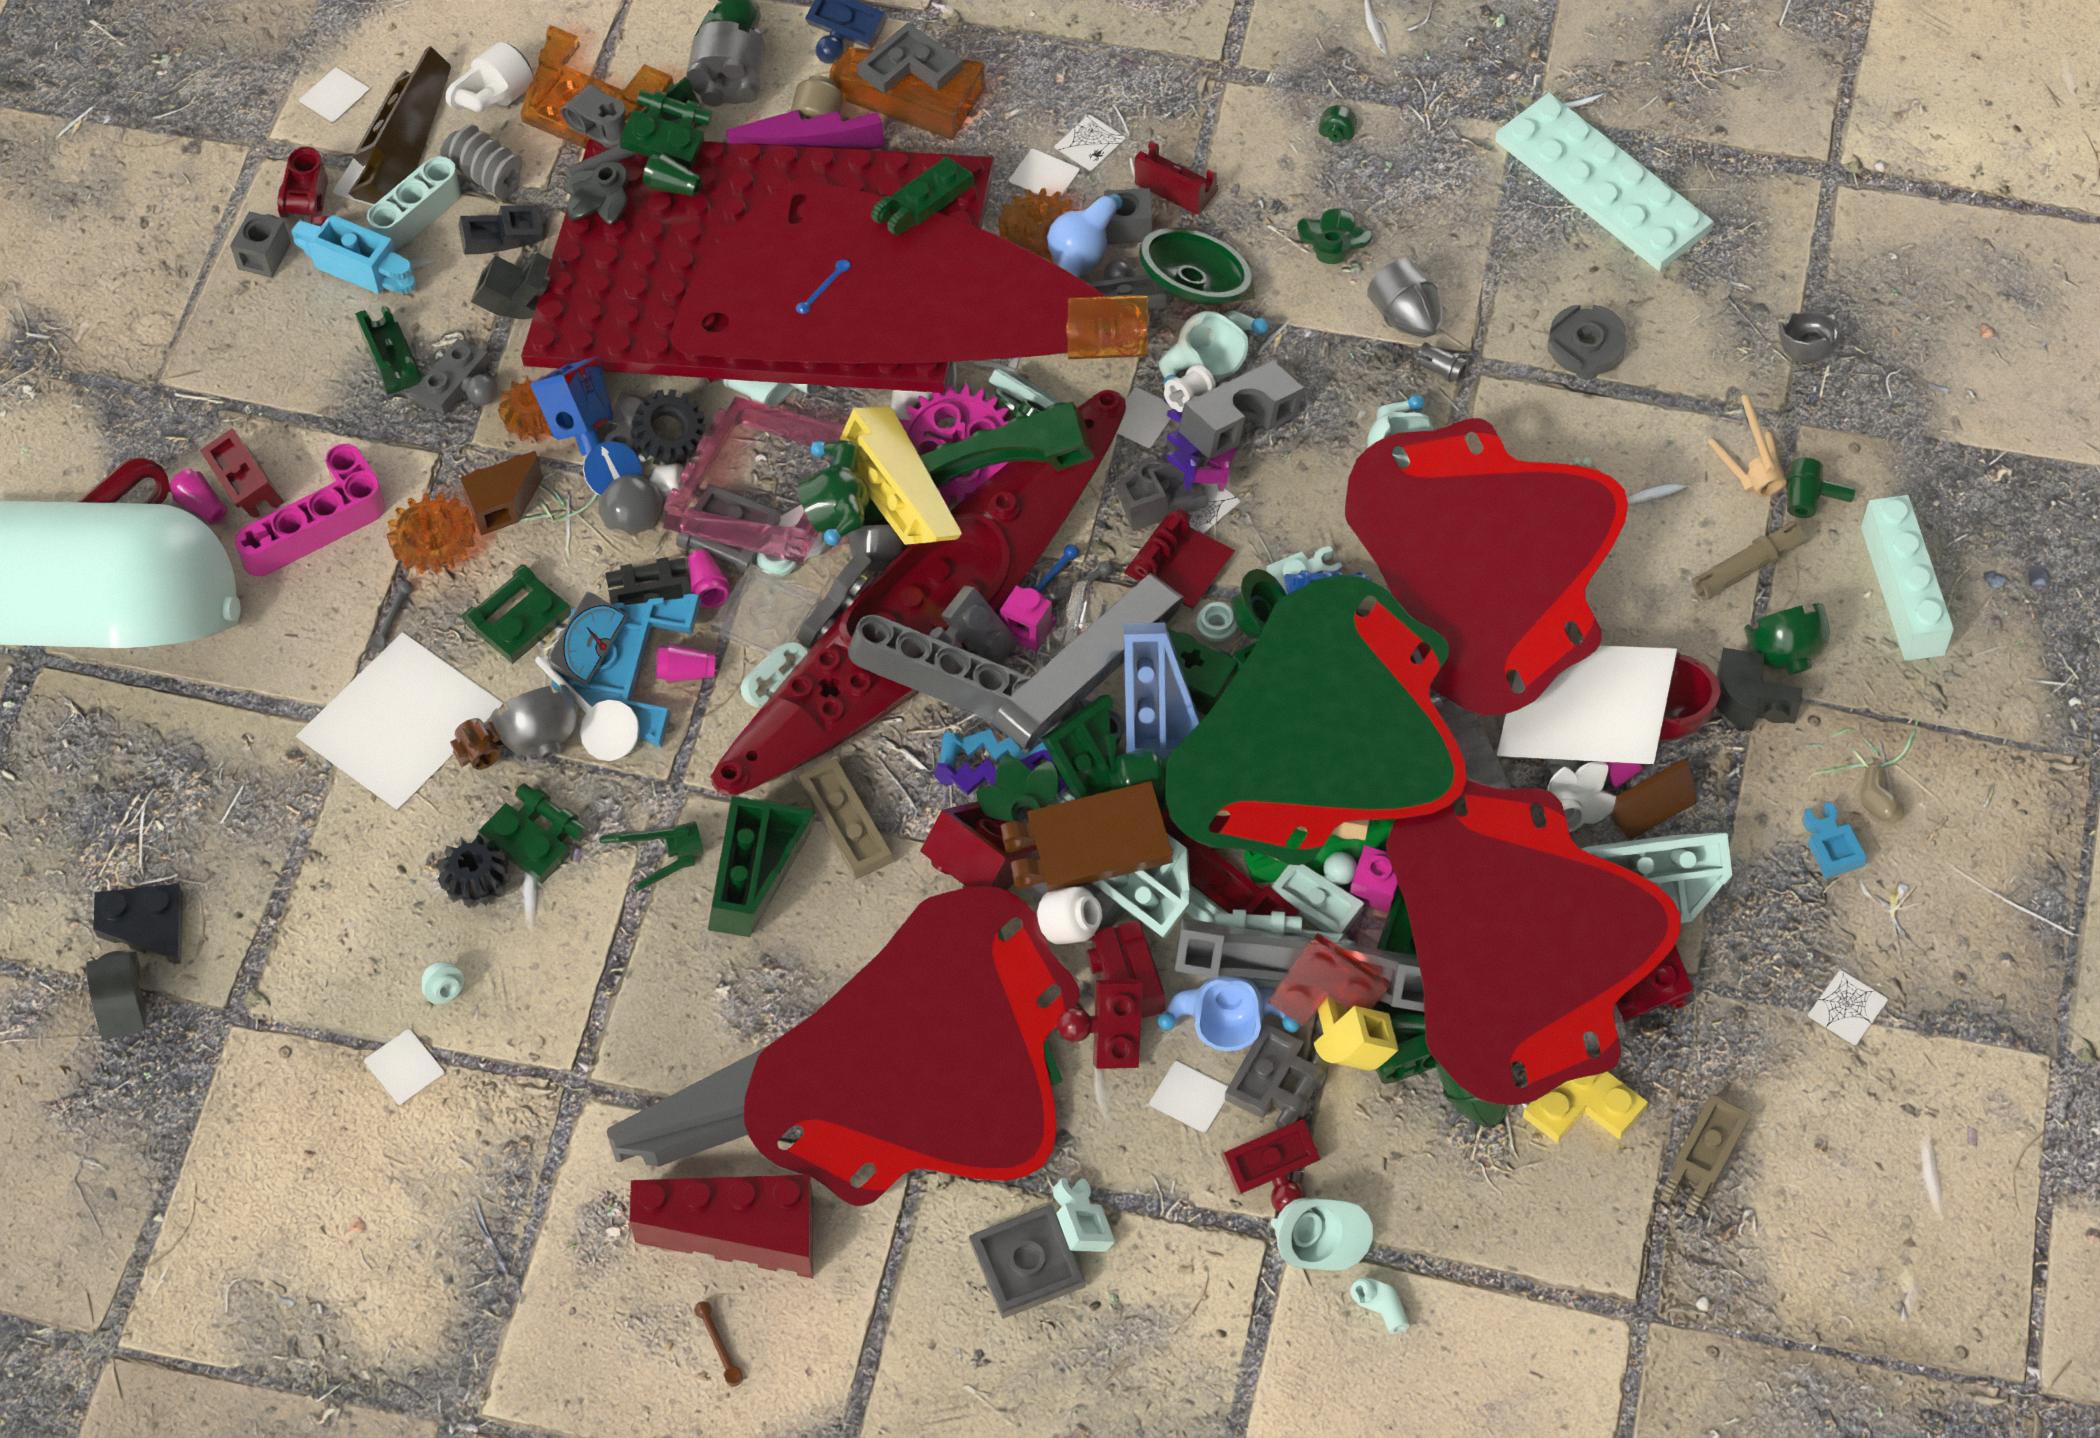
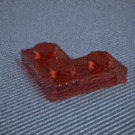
(1323, 972)

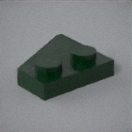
(1084, 749)

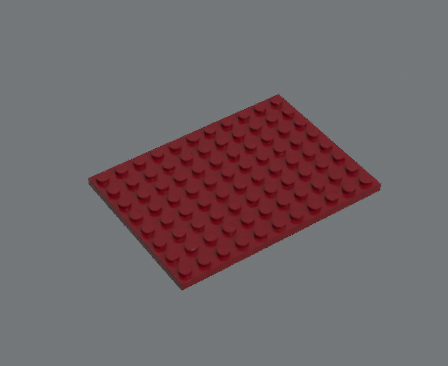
(623, 283)

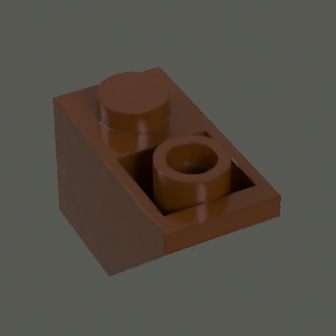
(502, 491)

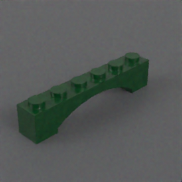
(1049, 437)

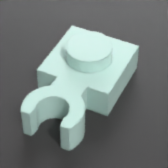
(1298, 562)
(1082, 1222)

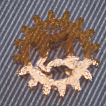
(1030, 220)
(432, 532)

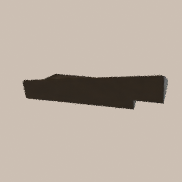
(400, 128)

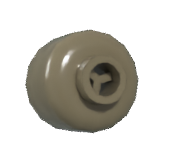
(817, 97)

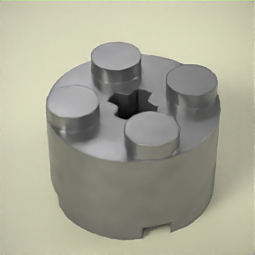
(726, 64)

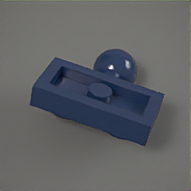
(844, 21)

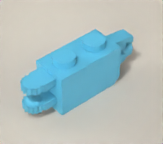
(355, 255)

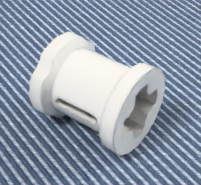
(1195, 383)

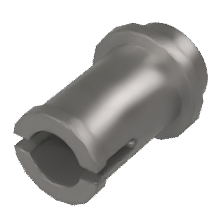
(1442, 362)

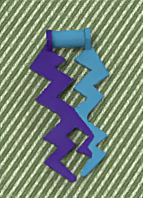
(964, 777)

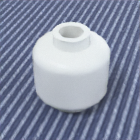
(1069, 915)

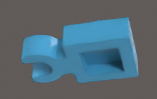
(1833, 846)

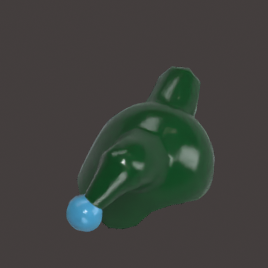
(837, 495)

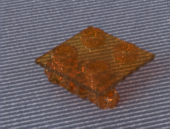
(1108, 327)

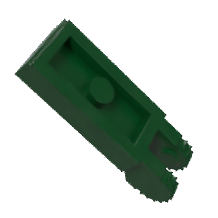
(923, 196)

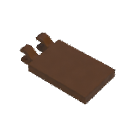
(1090, 839)

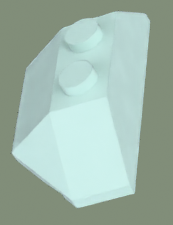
(1683, 866)
(1156, 894)

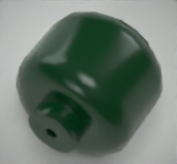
(1337, 123)

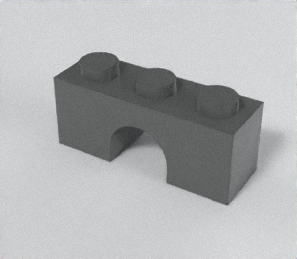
(1217, 417)

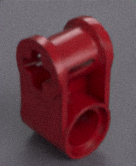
(303, 184)

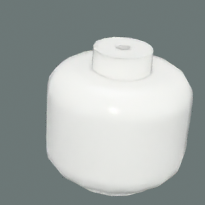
(667, 477)

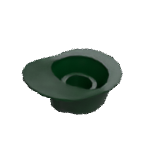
(1256, 601)

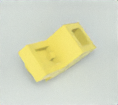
(1355, 1036)

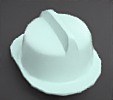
(1322, 1234)

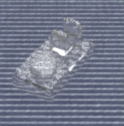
(1082, 610)

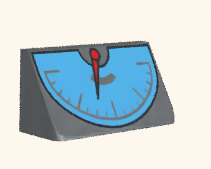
(587, 638)

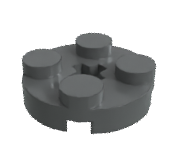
(1583, 358)

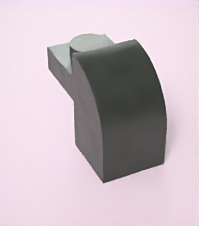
(510, 289)
(1747, 698)
(116, 994)

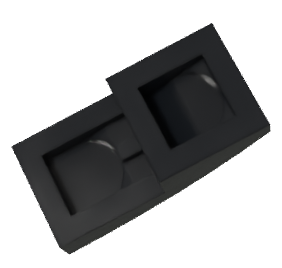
(508, 230)

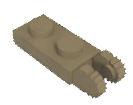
(1707, 1150)

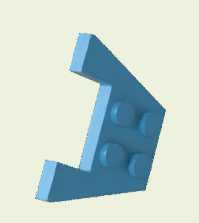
(621, 665)

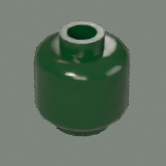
(1138, 768)

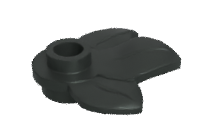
(593, 192)

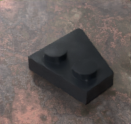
(142, 919)

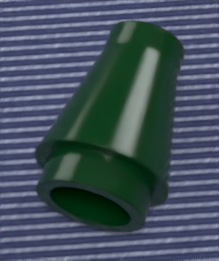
(670, 176)

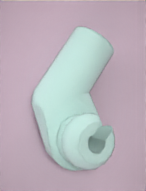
(1381, 1299)

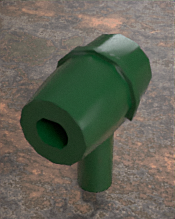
(1806, 486)

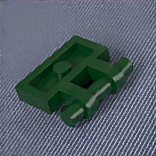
(652, 135)
(524, 841)

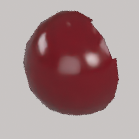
(1690, 699)

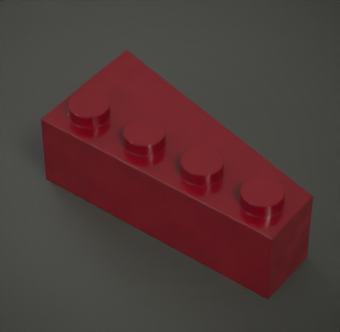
(729, 1217)

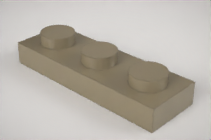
(845, 818)

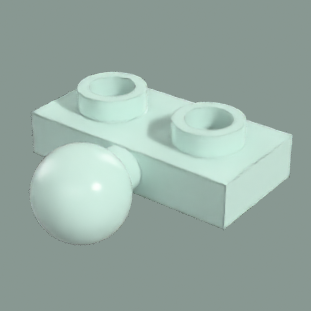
(1319, 897)

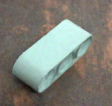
(416, 201)

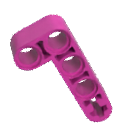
(271, 540)

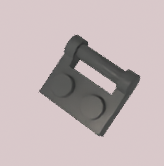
(727, 504)

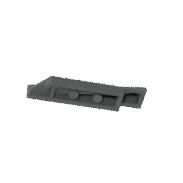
(688, 1120)

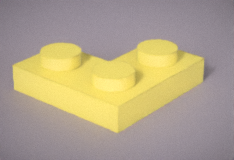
(1598, 1096)

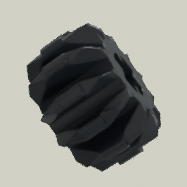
(488, 869)

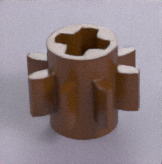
(476, 744)

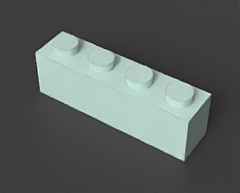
(1906, 578)

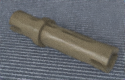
(1761, 553)

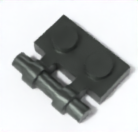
(666, 588)

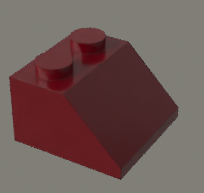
(972, 848)

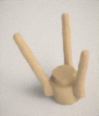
(1764, 471)

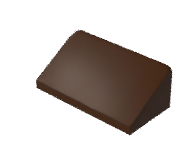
(1654, 800)

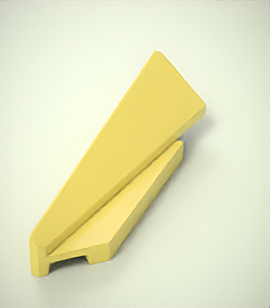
(898, 477)

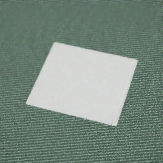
(1595, 709)
(397, 720)

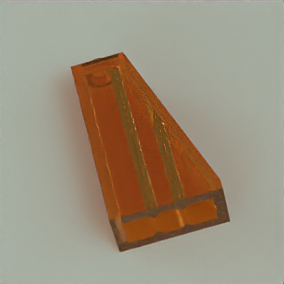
(911, 98)

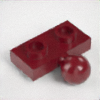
(1114, 1024)
(1272, 1160)

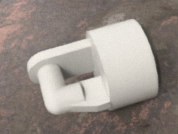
(494, 77)

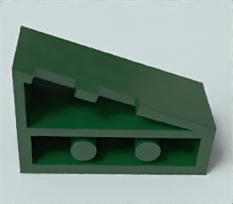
(754, 859)

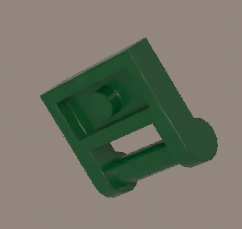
(525, 622)

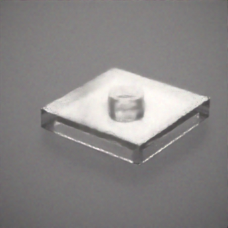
(764, 610)

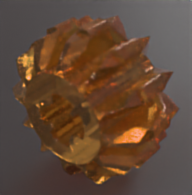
(522, 411)

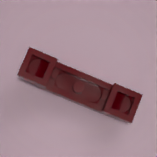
(1223, 882)

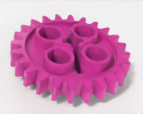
(971, 416)

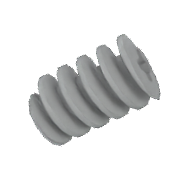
(483, 160)

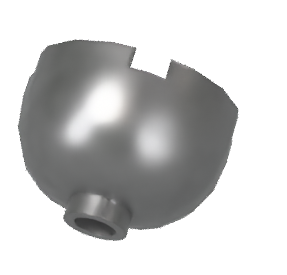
(537, 722)

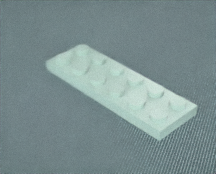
(1604, 181)

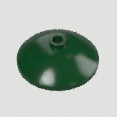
(1195, 266)

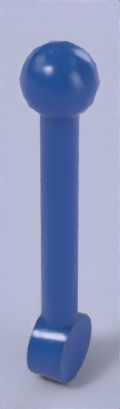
(840, 266)
(1070, 553)

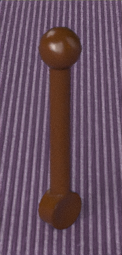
(733, 1374)

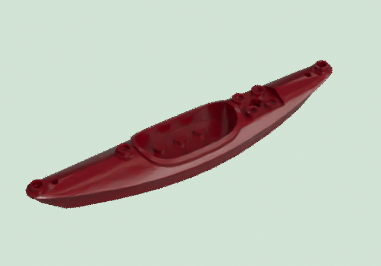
(1002, 537)

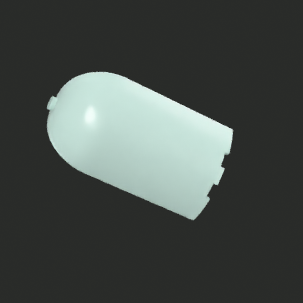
(111, 576)

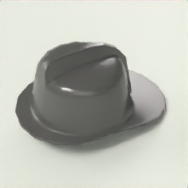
(877, 543)

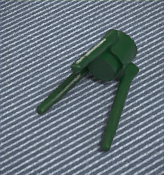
(679, 841)

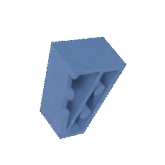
(1156, 692)

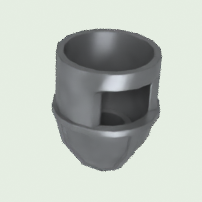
(1406, 299)

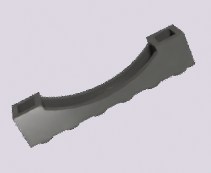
(1251, 953)

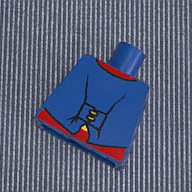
(575, 402)

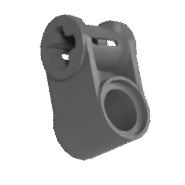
(596, 116)

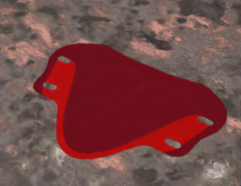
(1487, 555)
(1522, 940)
(922, 1056)

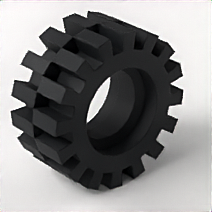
(671, 406)

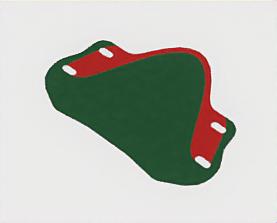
(1319, 728)

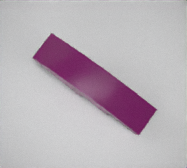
(820, 131)

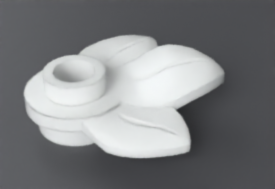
(1583, 794)

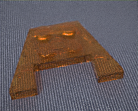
(558, 84)

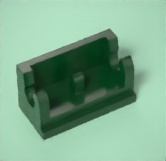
(389, 351)

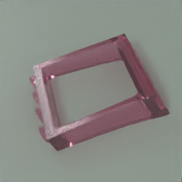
(773, 540)

